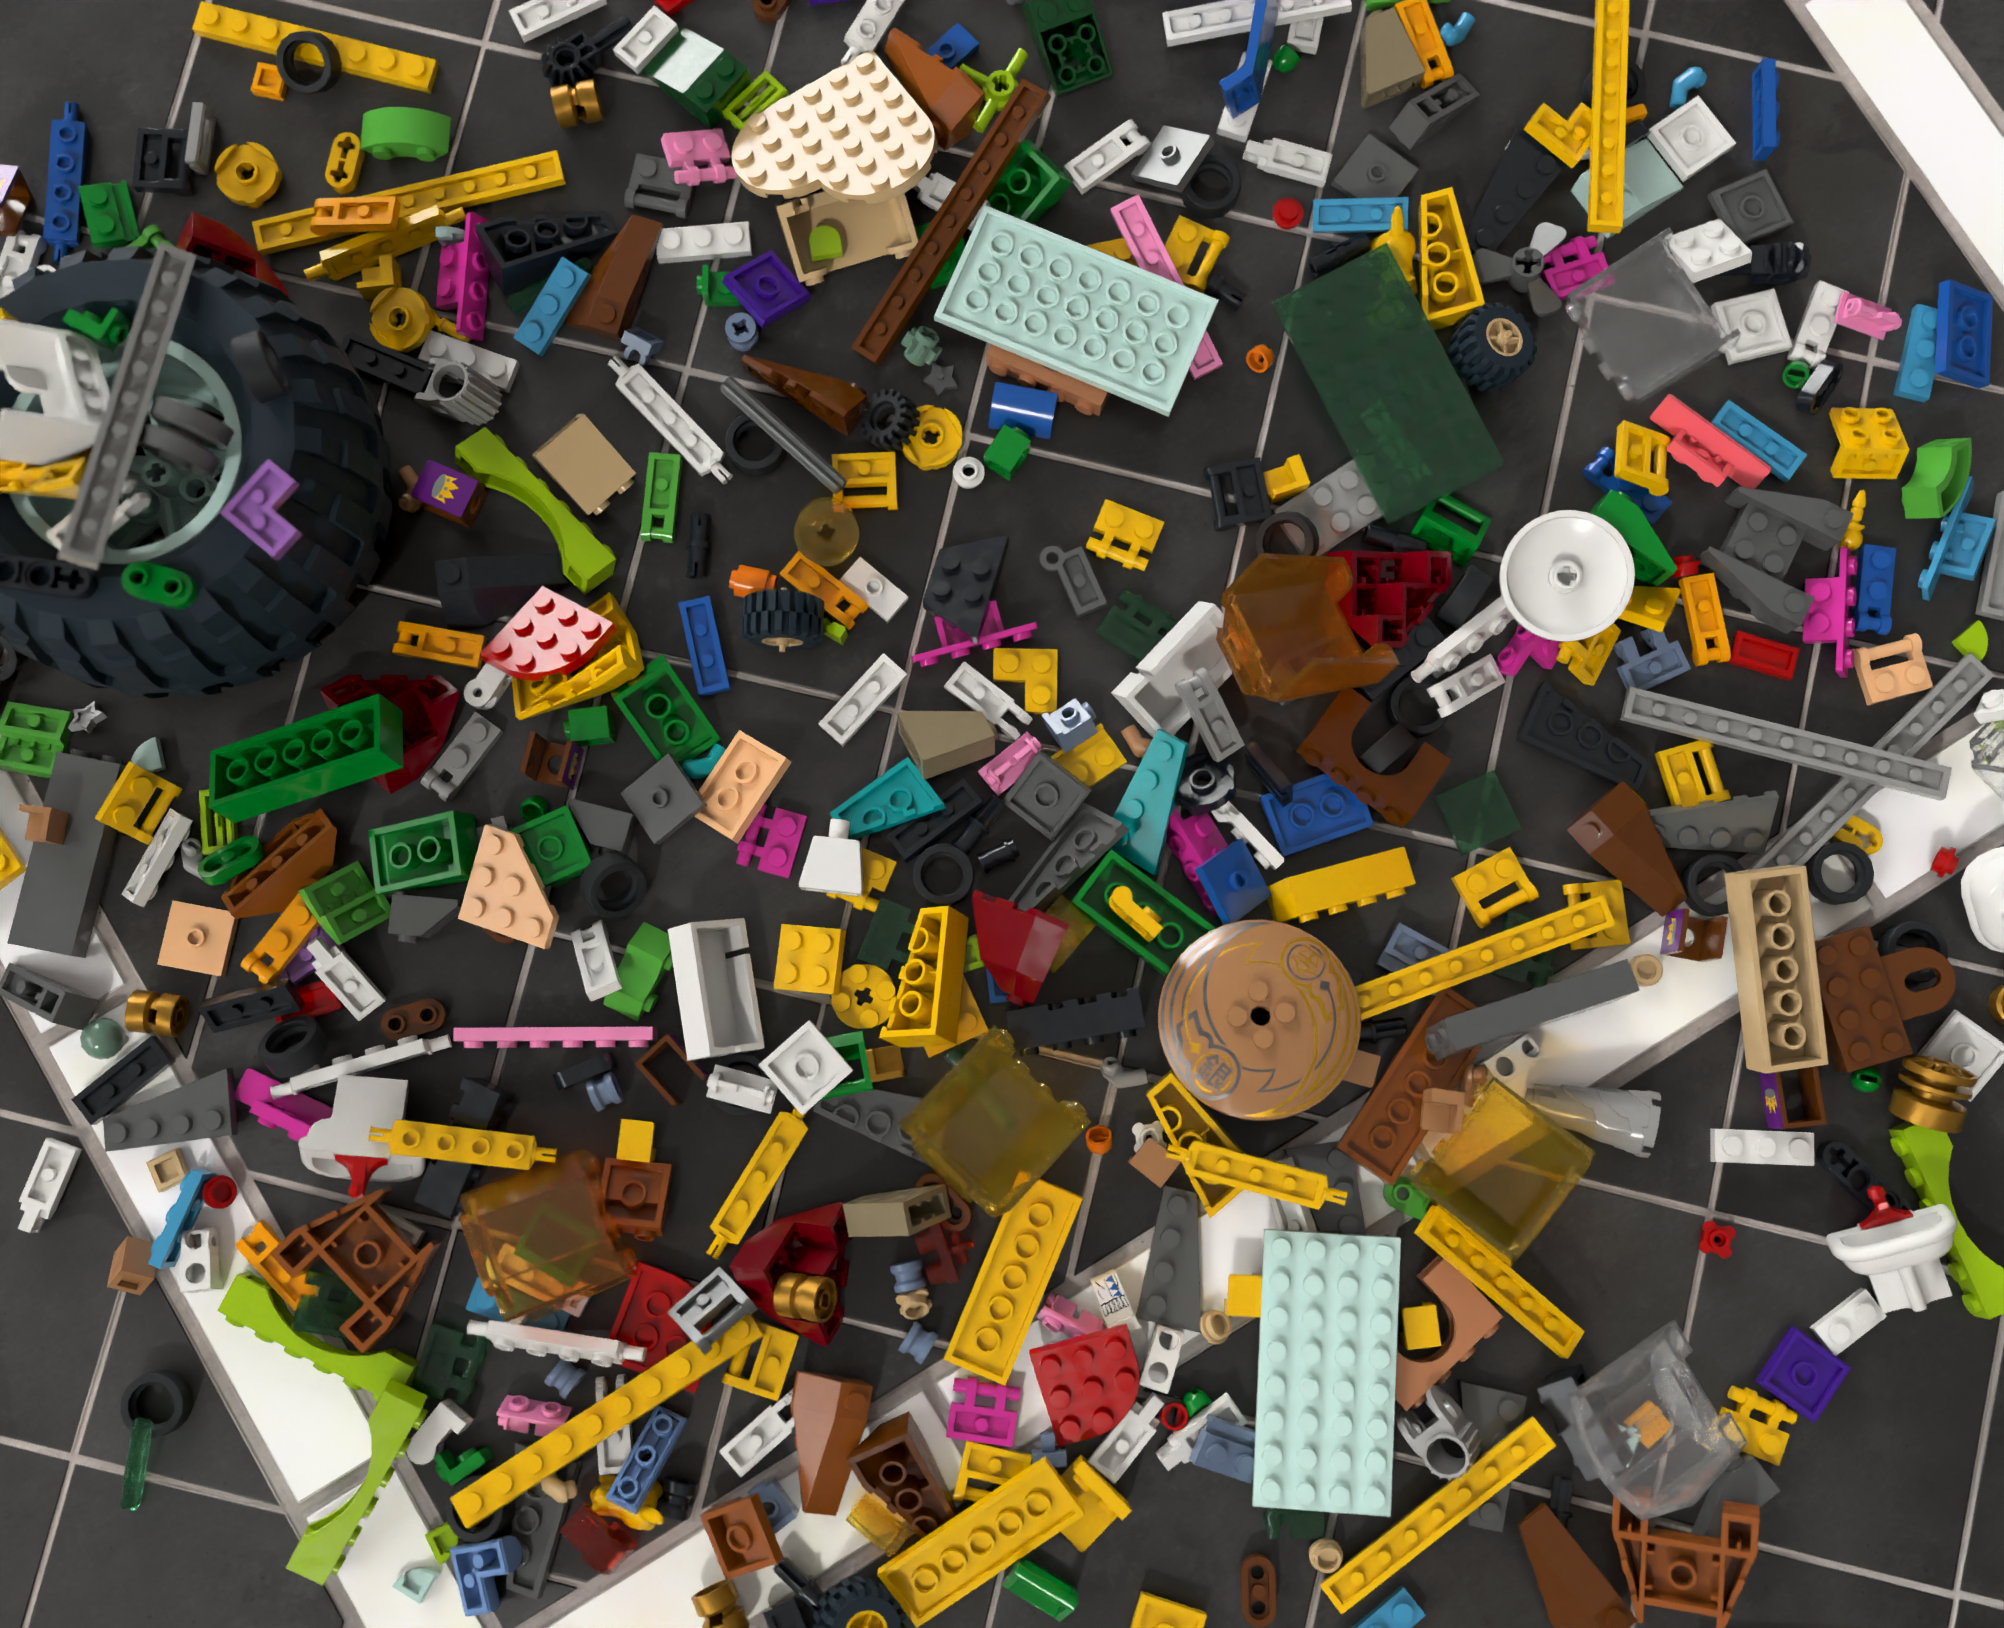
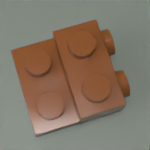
(637, 1196)
(741, 1536)

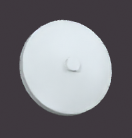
(1566, 575)

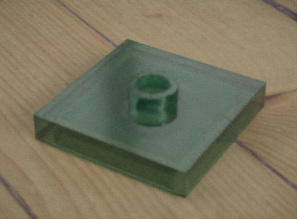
(1477, 812)

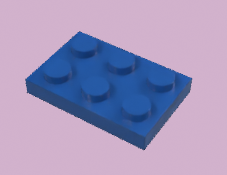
(1964, 334)
(1315, 816)

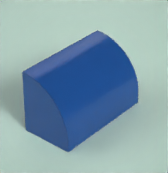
(1023, 408)

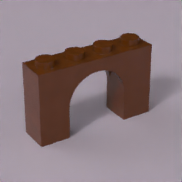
(1331, 750)

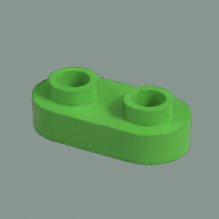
(1414, 1203)

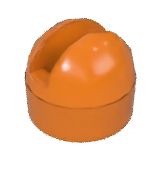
(1254, 355)
(1099, 1139)

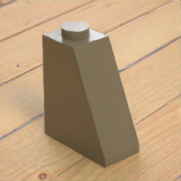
(1387, 59)
(946, 739)
(897, 1212)

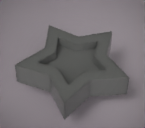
(940, 379)

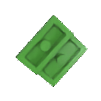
(32, 738)
(346, 903)

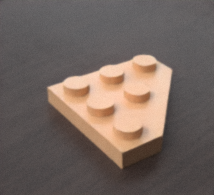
(507, 891)

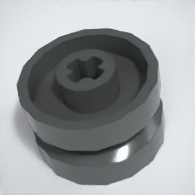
(185, 436)

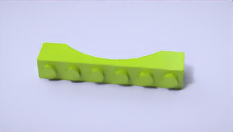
(489, 461)
(1926, 1161)
(259, 1307)
(325, 1538)

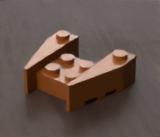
(368, 1256)
(1685, 1568)

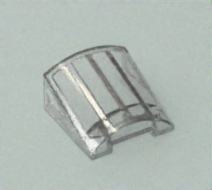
(1653, 1427)

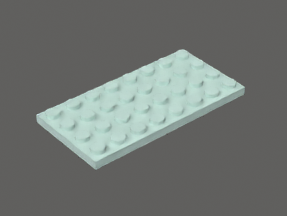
(1076, 310)
(1326, 1372)

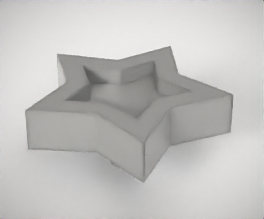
(86, 718)

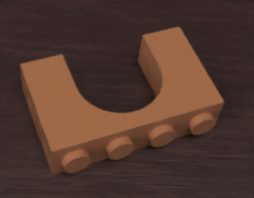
(1033, 375)
(1468, 1319)

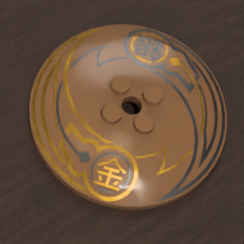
(1252, 1067)

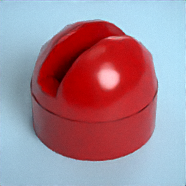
(1180, 1416)

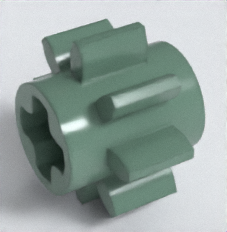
(921, 346)

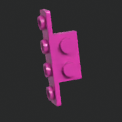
(465, 281)
(1829, 613)
(958, 644)
(1525, 644)
(1192, 844)
(290, 1112)

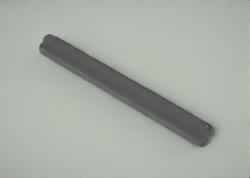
(783, 435)

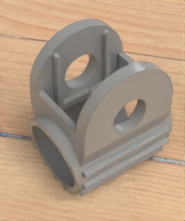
(474, 403)
(1447, 1423)

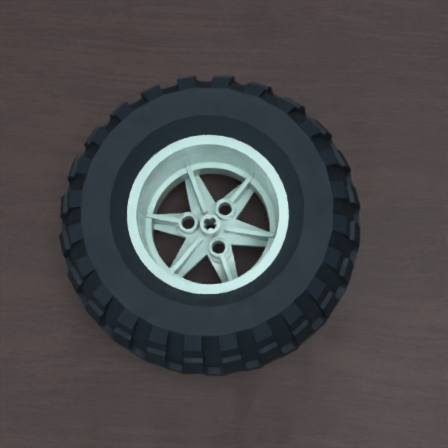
(247, 602)

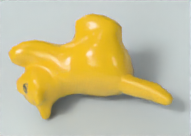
(1401, 245)
(646, 1517)

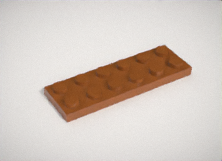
(1388, 1122)

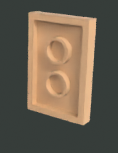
(740, 785)

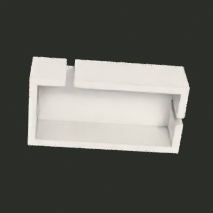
(1186, 648)
(715, 992)

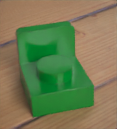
(713, 290)
(105, 332)
(470, 1461)

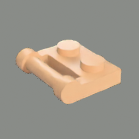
(1895, 679)

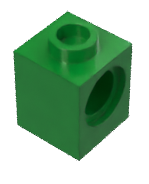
(1007, 451)
(590, 726)

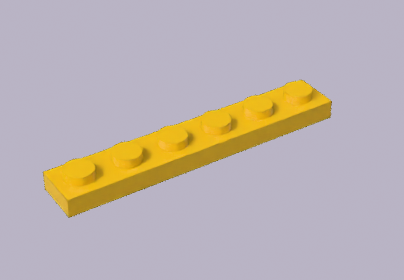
(1499, 1282)

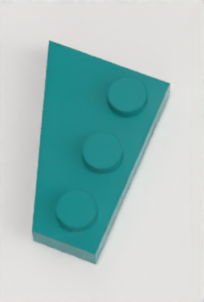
(889, 801)

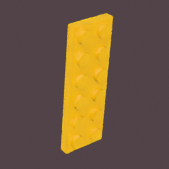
(1012, 1281)
(981, 1541)

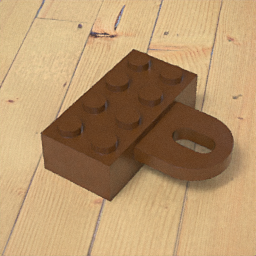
(1868, 997)

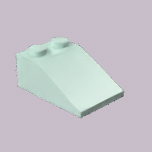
(1646, 183)

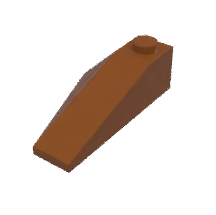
(942, 93)
(828, 1427)

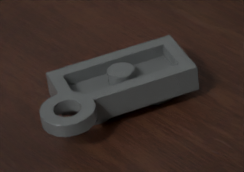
(1076, 579)

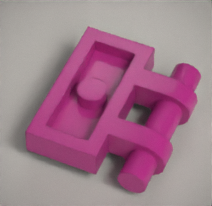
(1566, 277)
(781, 843)
(979, 1422)

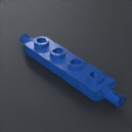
(65, 174)

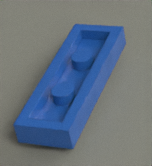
(1765, 109)
(704, 646)

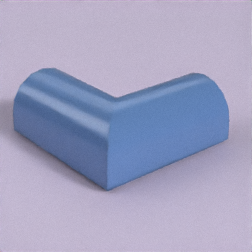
(476, 1567)

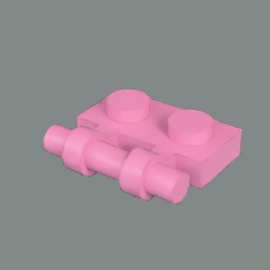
(695, 149)

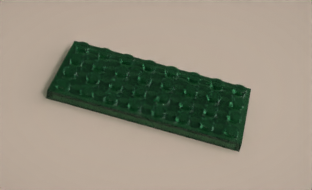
(1387, 384)

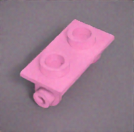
(1866, 316)
(1010, 763)
(1060, 1319)
(519, 1411)

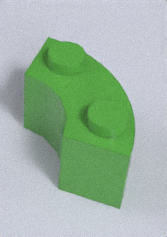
(405, 133)
(1937, 478)
(641, 972)

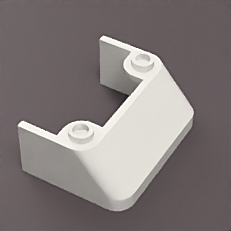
(71, 388)

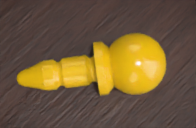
(1853, 536)

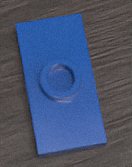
(954, 46)

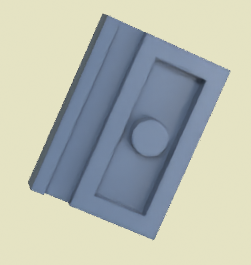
(1407, 948)
(1225, 1449)

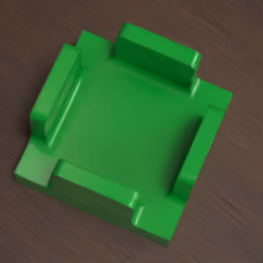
(556, 846)

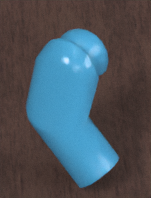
(1456, 34)
(1690, 78)

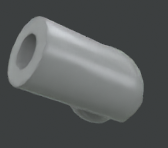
(192, 855)
(1120, 1076)

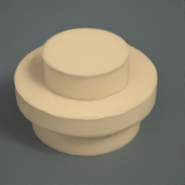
(1215, 1326)
(1325, 1555)

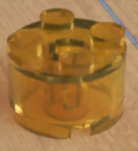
(814, 544)
(1078, 929)

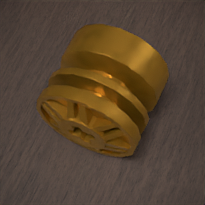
(1932, 1093)

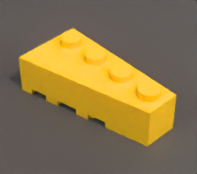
(1446, 268)
(1341, 885)
(931, 982)
(1188, 1120)

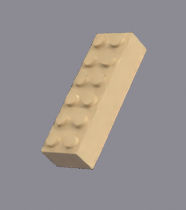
(1776, 968)

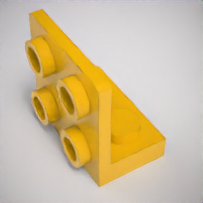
(1869, 443)
(1099, 1499)

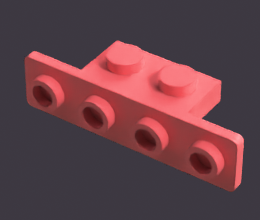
(1707, 447)

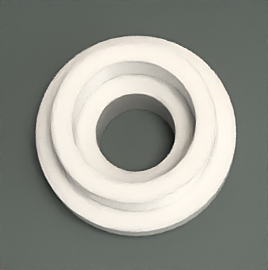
(968, 481)

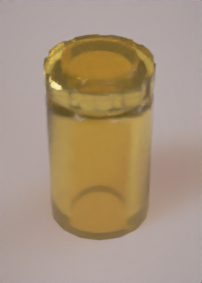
(877, 1525)

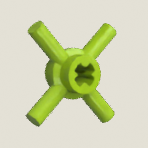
(992, 85)

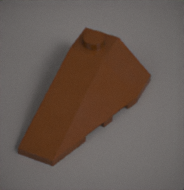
(617, 281)
(819, 394)
(1626, 843)
(904, 1474)
(1568, 1579)

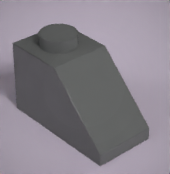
(605, 827)
(420, 916)

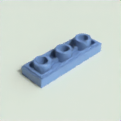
(638, 1477)

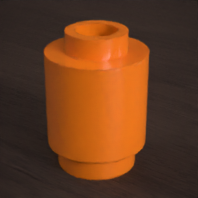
(750, 580)

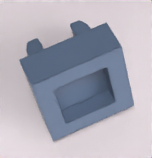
(641, 341)
(1055, 1455)

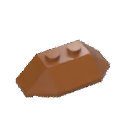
(290, 862)

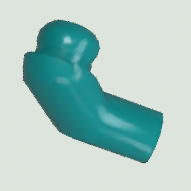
(702, 767)

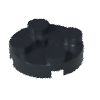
(1208, 797)

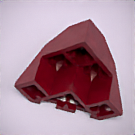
(217, 241)
(1392, 591)
(426, 716)
(1016, 945)
(801, 1244)

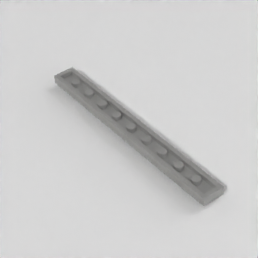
(127, 408)
(1904, 739)
(1786, 743)

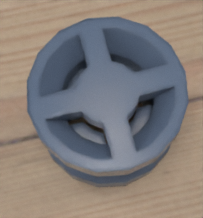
(745, 338)
(604, 1091)
(908, 1275)
(918, 1342)
(565, 1377)

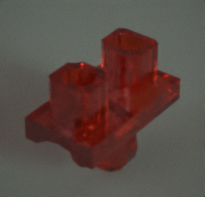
(945, 1269)

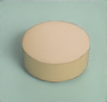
(1646, 969)

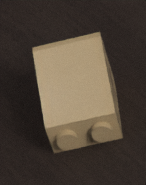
(584, 465)

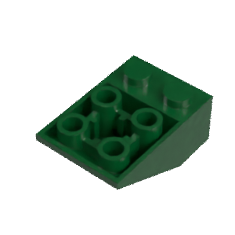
(1068, 42)

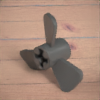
(1496, 267)

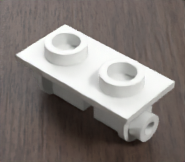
(741, 1089)

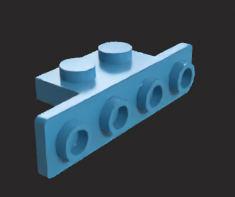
(1961, 545)

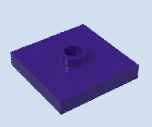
(766, 288)
(1802, 1374)

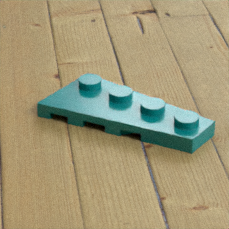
(1151, 802)

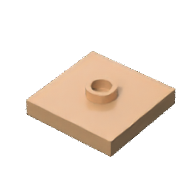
(198, 939)

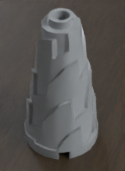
(1602, 1113)

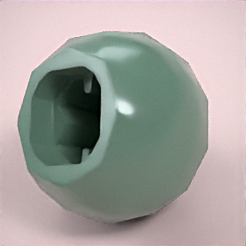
(102, 1038)

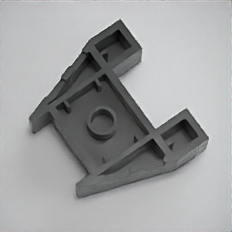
(1763, 546)

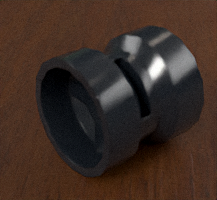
(677, 1495)

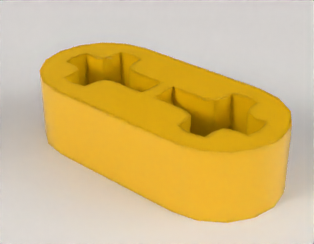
(349, 163)
(1861, 828)

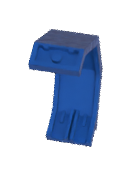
(1245, 86)

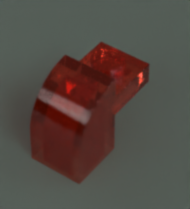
(602, 1545)

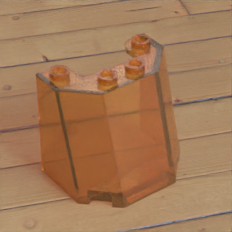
(1289, 632)
(545, 1238)

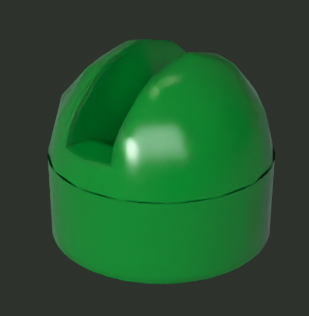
(1285, 59)
(1796, 379)
(533, 807)
(1866, 1086)
(1195, 1401)

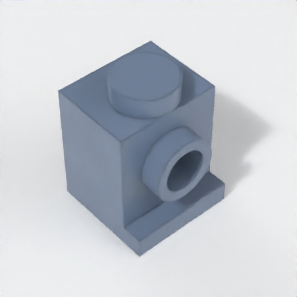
(1071, 724)
(785, 1508)

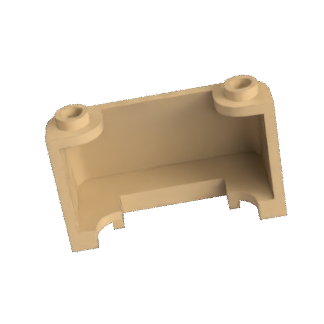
(863, 228)

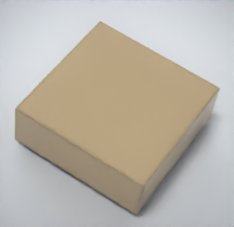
(168, 1169)

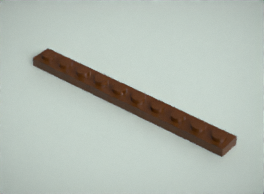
(951, 221)

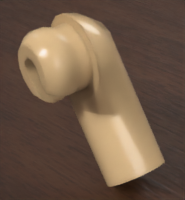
(559, 1490)

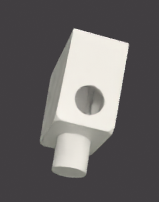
(834, 863)

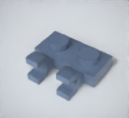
(1654, 667)

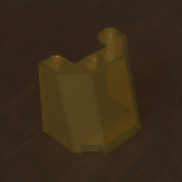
(992, 1125)
(1503, 1171)

